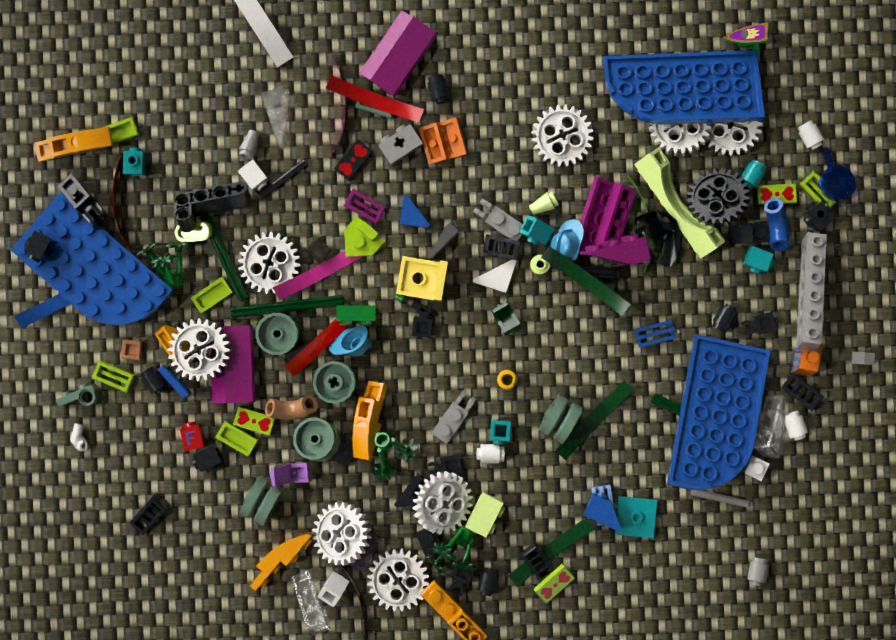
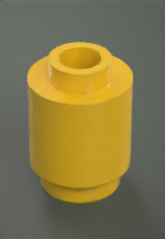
(511, 383)

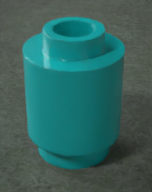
(753, 174)

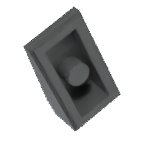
(445, 238)

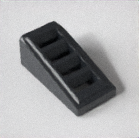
(516, 251)
(816, 401)
(157, 504)
(528, 551)

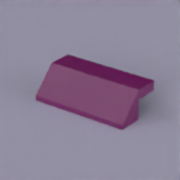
(398, 53)
(606, 211)
(237, 380)

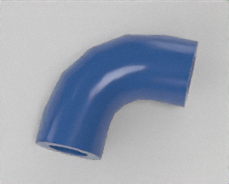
(777, 224)

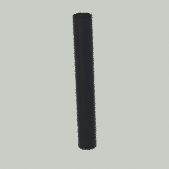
(283, 178)

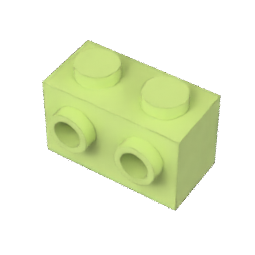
(484, 514)

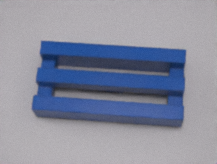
(670, 329)
(176, 383)

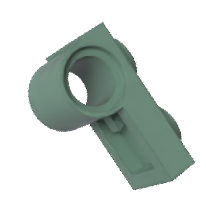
(69, 396)

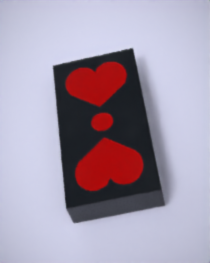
(353, 160)

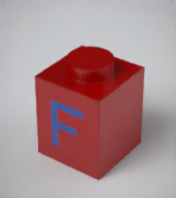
(192, 436)

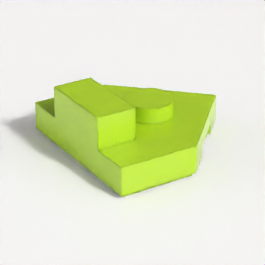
(361, 239)

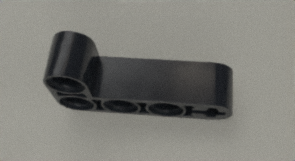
(208, 201)

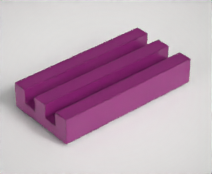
(379, 214)

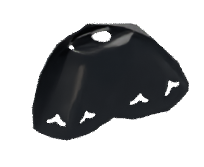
(660, 235)

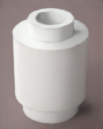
(810, 135)
(795, 425)
(490, 453)

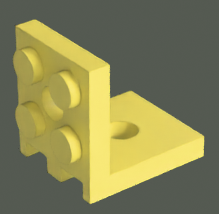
(433, 282)

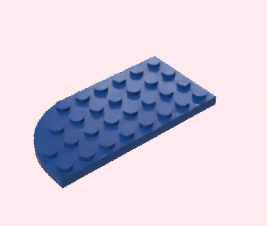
(687, 87)
(93, 268)
(717, 413)

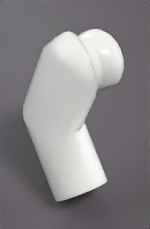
(77, 438)

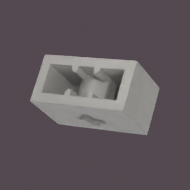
(411, 143)

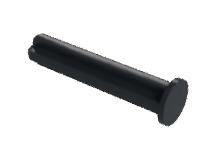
(602, 272)

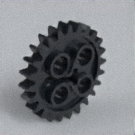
(732, 187)

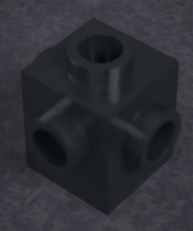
(824, 215)

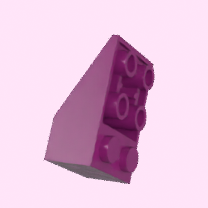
(628, 251)

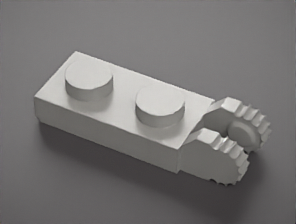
(500, 221)
(452, 419)

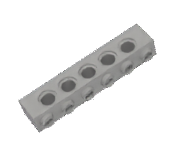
(811, 291)

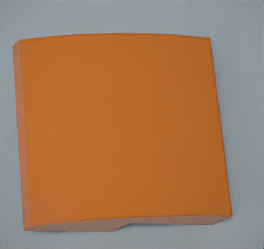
(443, 141)

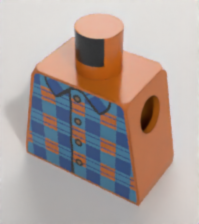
(807, 361)

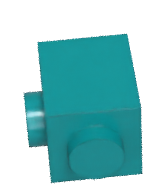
(134, 162)
(536, 231)
(758, 260)
(500, 431)

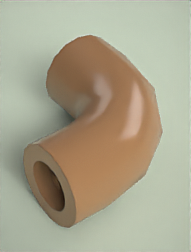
(291, 409)

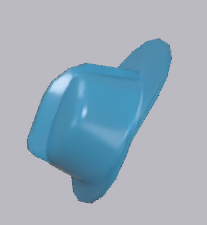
(568, 239)
(351, 341)

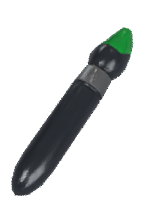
(405, 300)

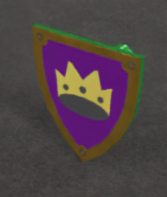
(749, 36)

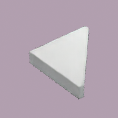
(498, 277)

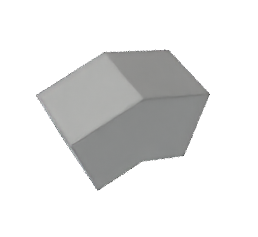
(863, 358)

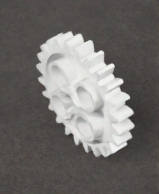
(554, 120)
(686, 139)
(726, 141)
(253, 257)
(191, 334)
(442, 502)
(341, 533)
(412, 569)

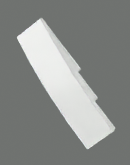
(265, 31)

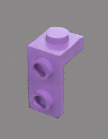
(291, 473)

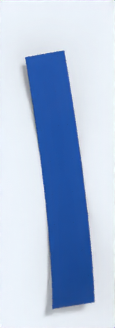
(41, 310)

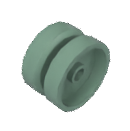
(277, 345)
(323, 382)
(559, 418)
(316, 429)
(258, 499)

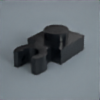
(422, 324)
(762, 324)
(345, 451)
(448, 463)
(460, 577)

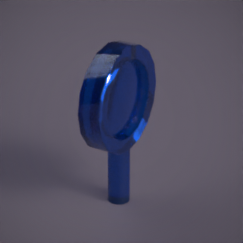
(836, 181)

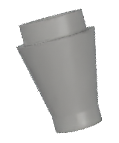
(250, 145)

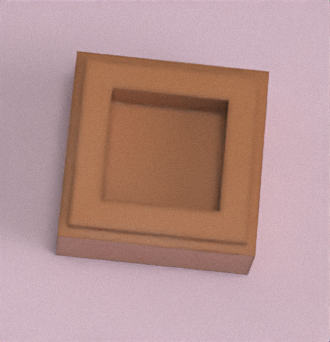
(131, 349)

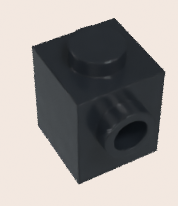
(39, 247)
(207, 459)

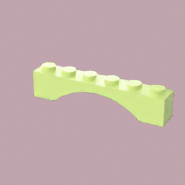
(656, 172)

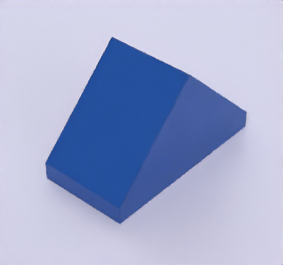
(411, 216)

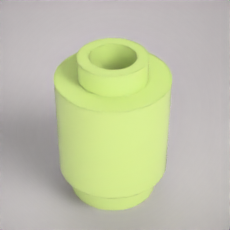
(533, 265)

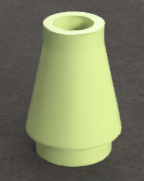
(544, 203)

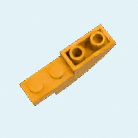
(73, 143)
(366, 420)
(285, 552)
(452, 612)

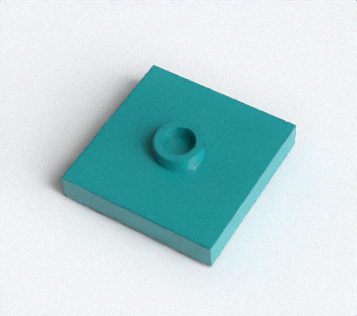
(636, 516)

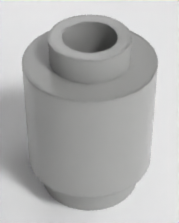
(758, 571)

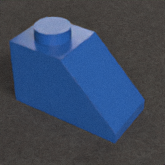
(602, 511)

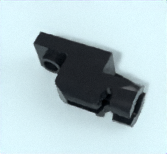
(83, 201)

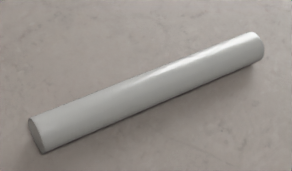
(720, 497)

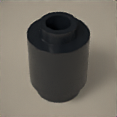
(438, 89)
(724, 318)
(153, 381)
(488, 581)

